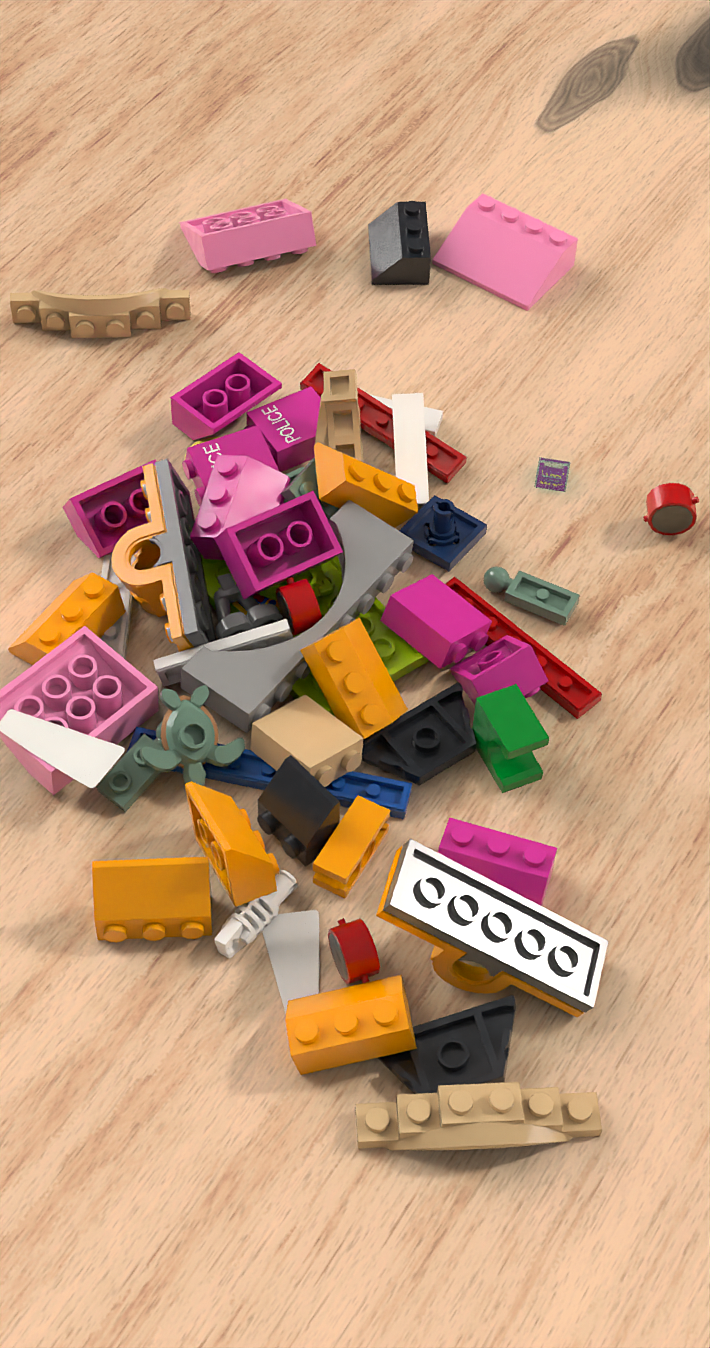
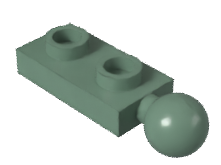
(533, 594)
(131, 774)

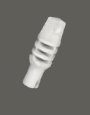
(253, 916)

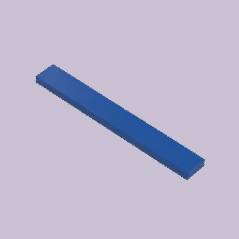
(255, 773)

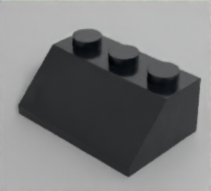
(400, 245)

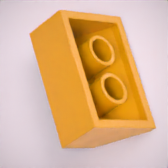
(346, 479)
(85, 602)
(354, 679)
(231, 845)
(152, 898)
(349, 1025)

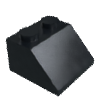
(298, 811)

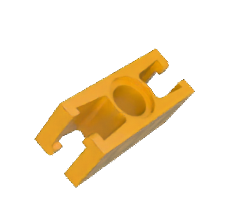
(351, 846)

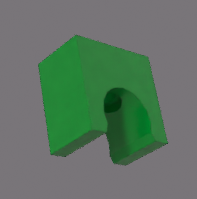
(506, 736)

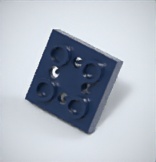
(446, 526)

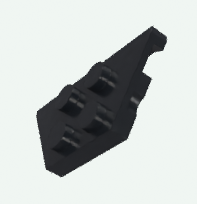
(424, 738)
(458, 1049)

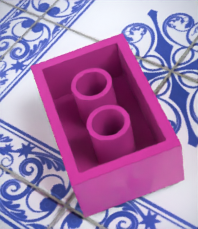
(278, 544)

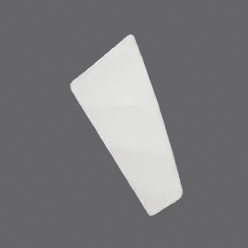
(67, 750)
(294, 953)

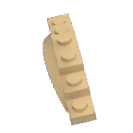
(100, 314)
(340, 415)
(477, 1118)

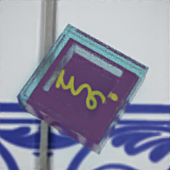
(552, 474)

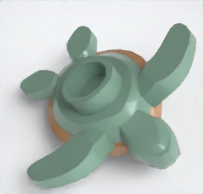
(190, 738)

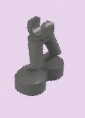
(237, 622)

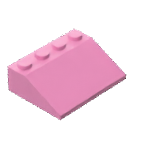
(249, 234)
(506, 252)
(82, 689)

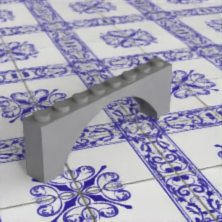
(250, 682)

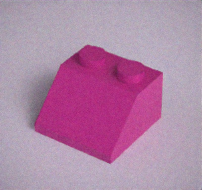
(500, 666)

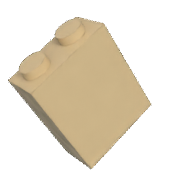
(309, 735)

